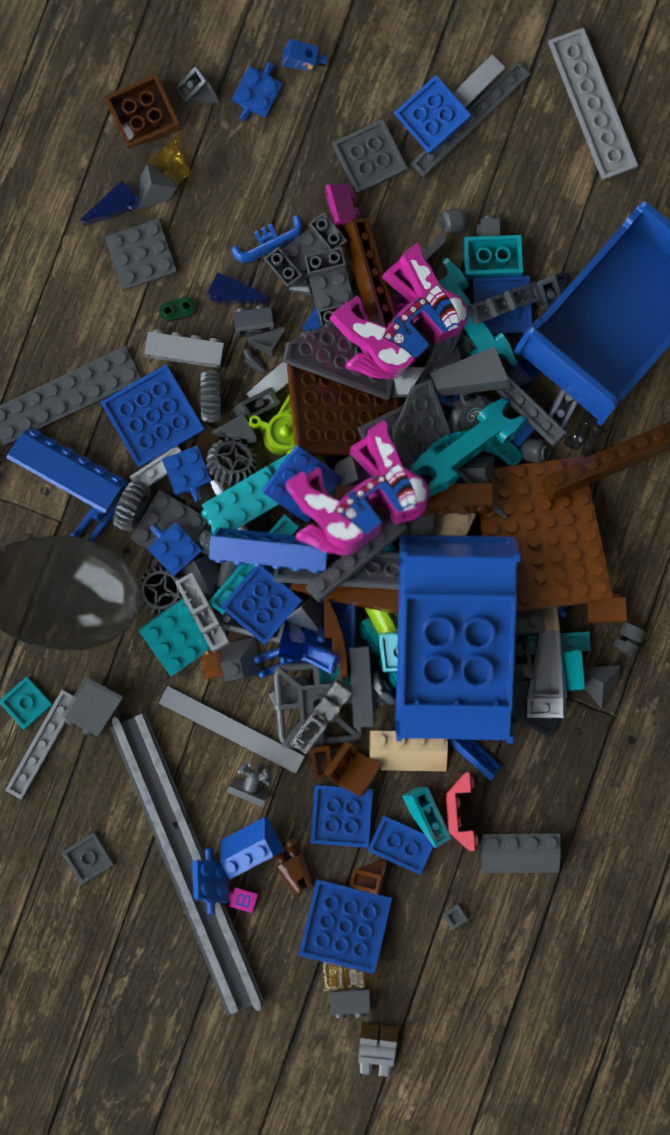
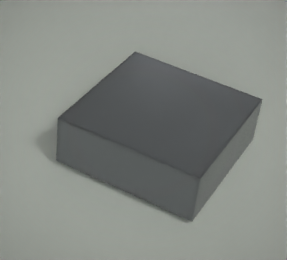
(455, 916)

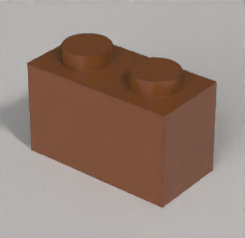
(607, 610)

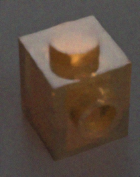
(211, 665)

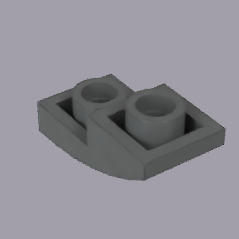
(290, 693)

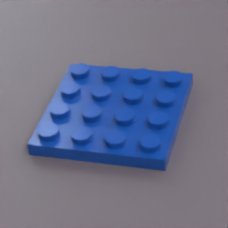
(152, 416)
(345, 927)

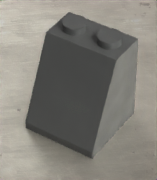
(91, 707)

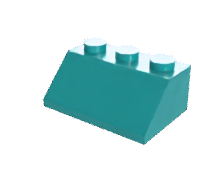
(493, 256)

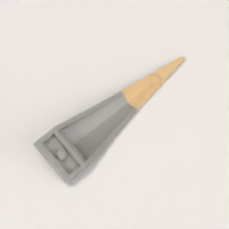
(548, 686)

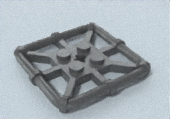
(306, 696)

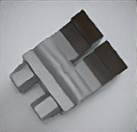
(378, 1054)

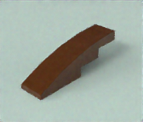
(334, 632)

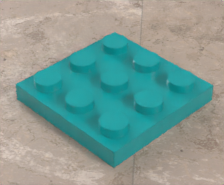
(175, 637)

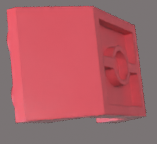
(467, 838)

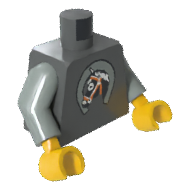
(465, 411)

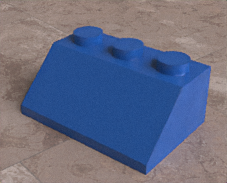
(249, 847)

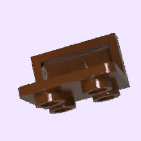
(352, 770)

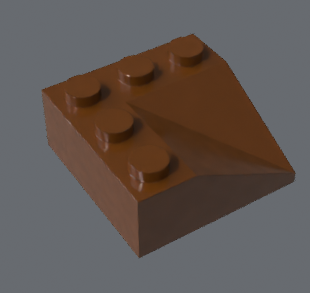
(142, 112)

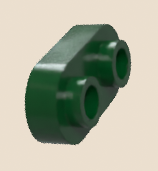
(178, 311)

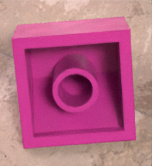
(341, 204)

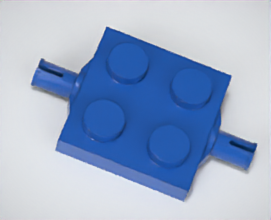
(256, 92)
(210, 882)

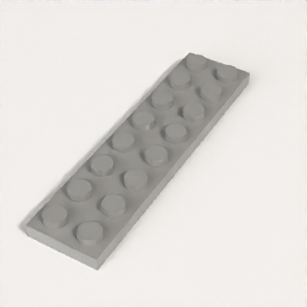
(592, 104)

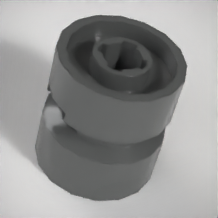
(629, 639)

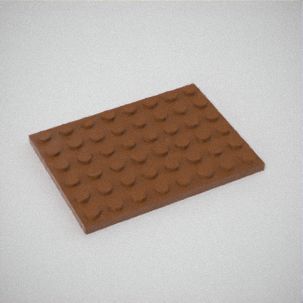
(556, 539)

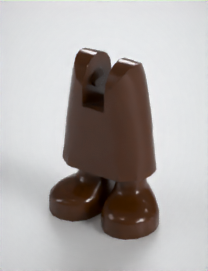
(295, 867)

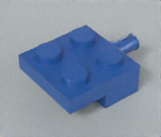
(187, 472)
(173, 548)

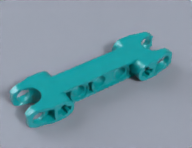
(478, 333)
(492, 427)

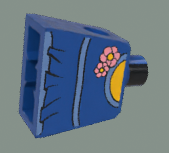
(296, 56)

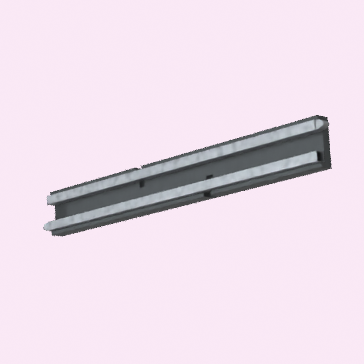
(179, 848)

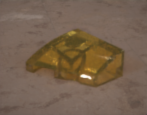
(171, 162)

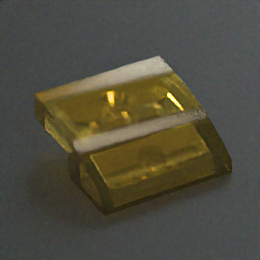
(342, 978)

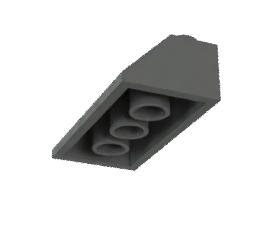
(520, 853)

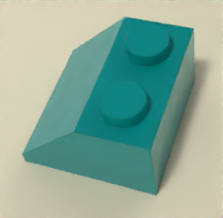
(573, 670)

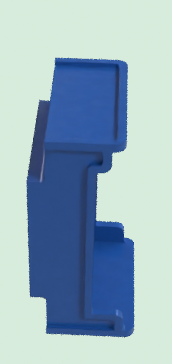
(609, 318)
(456, 637)

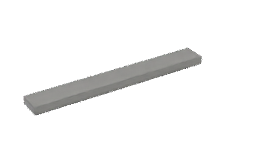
(231, 729)

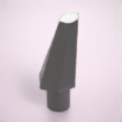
(301, 288)
(253, 361)

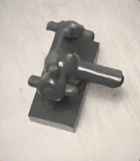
(250, 789)

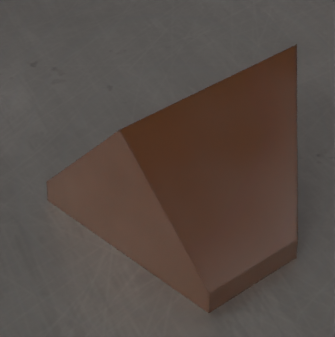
(321, 757)
(369, 877)

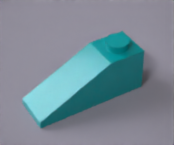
(426, 814)

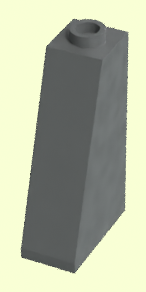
(471, 375)

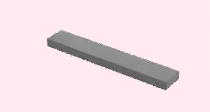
(40, 747)

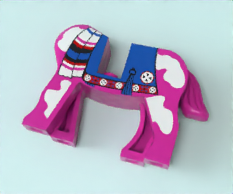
(395, 348)
(352, 522)

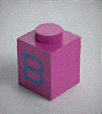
(242, 899)

